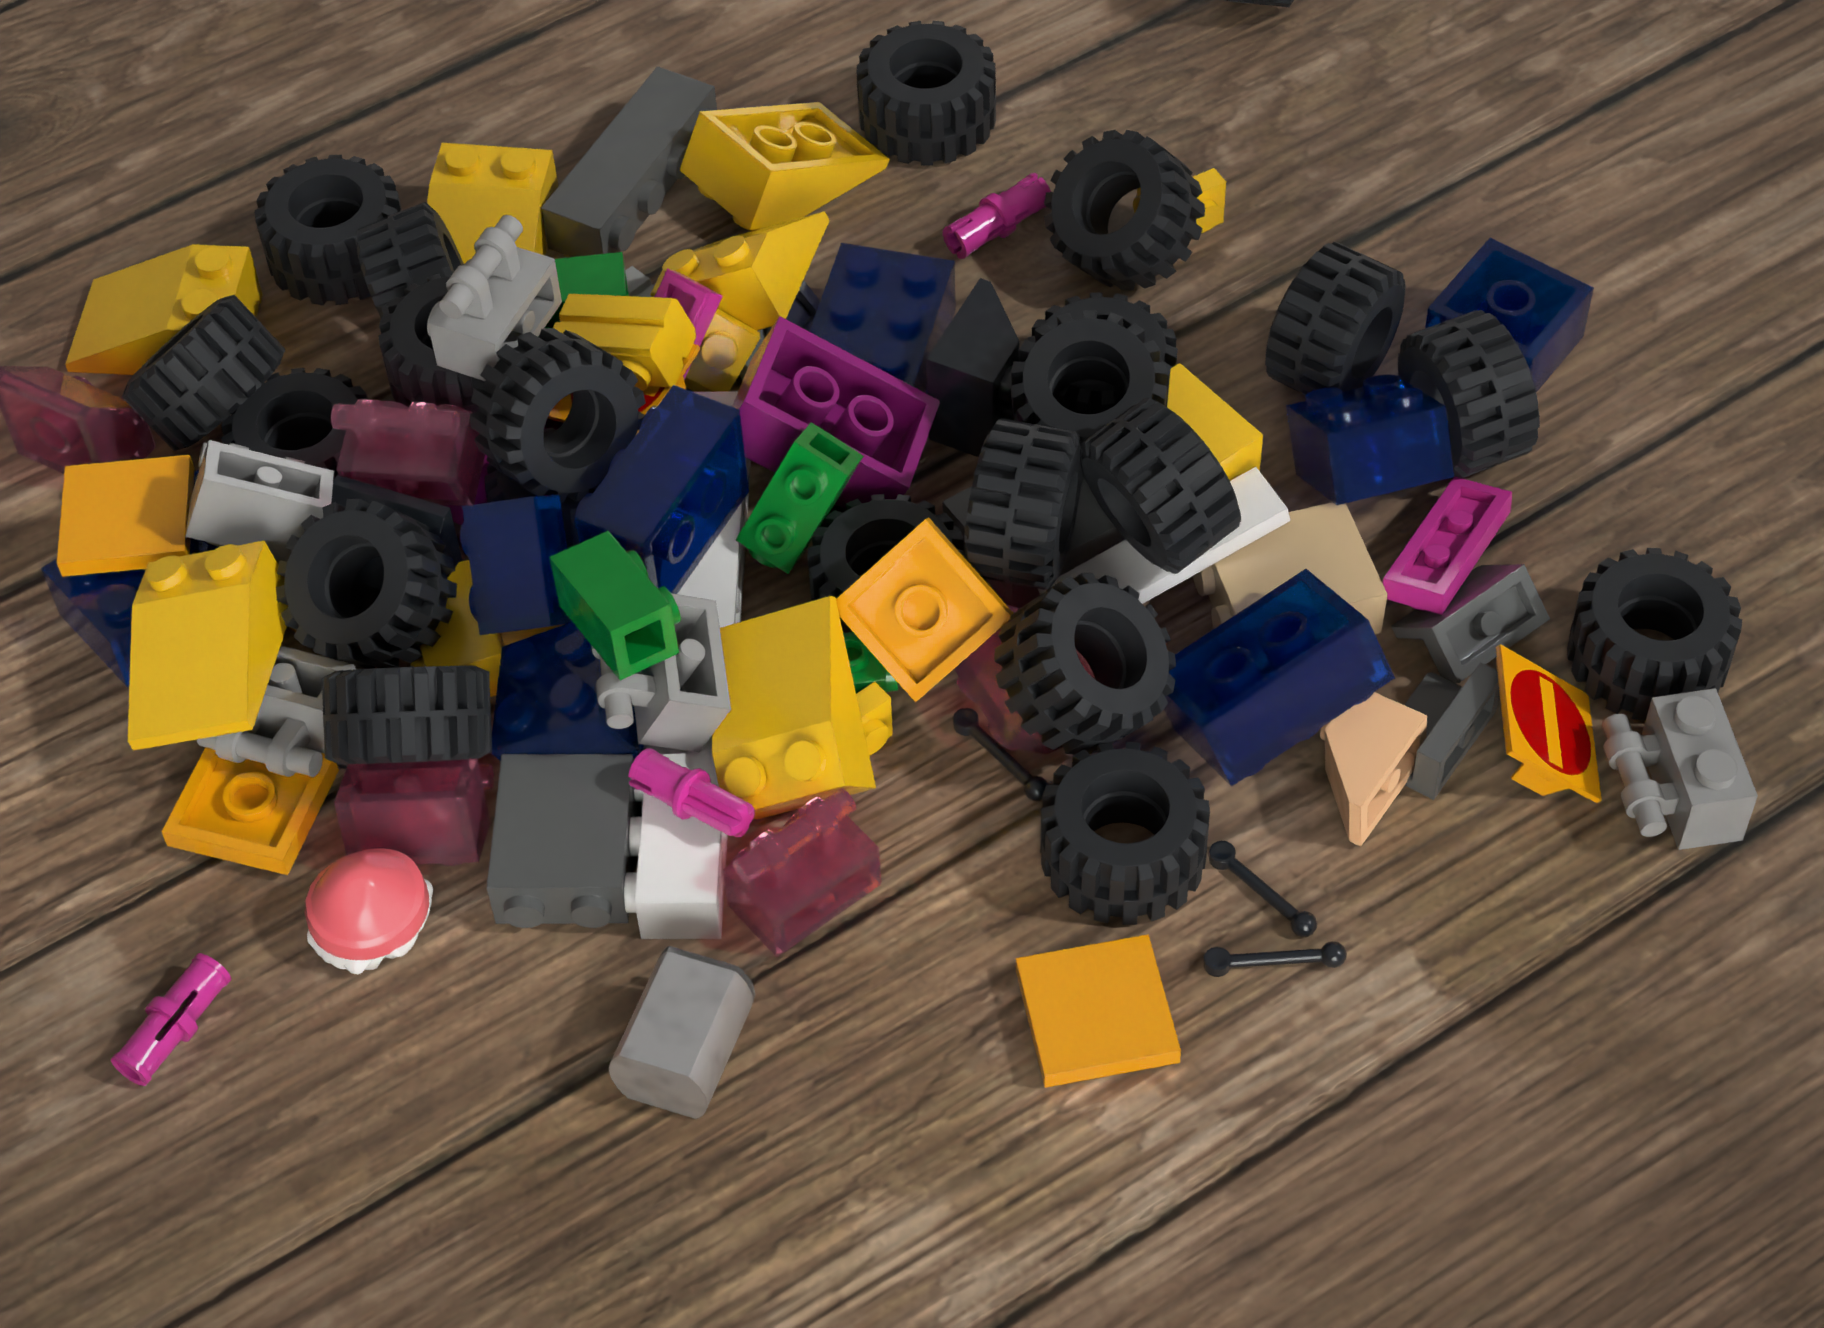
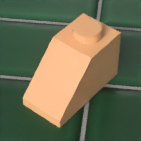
(1370, 759)

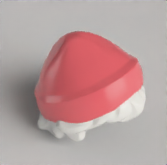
(367, 909)

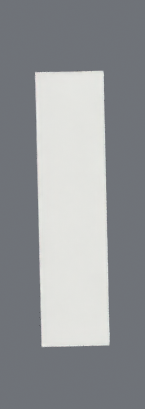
(1260, 514)

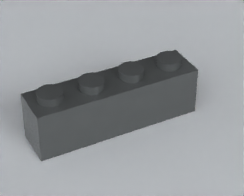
(627, 168)

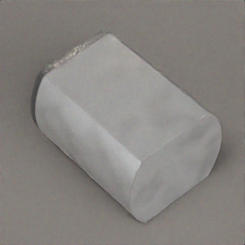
(682, 1032)

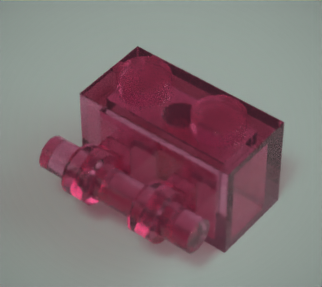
(411, 449)
(418, 808)
(802, 873)

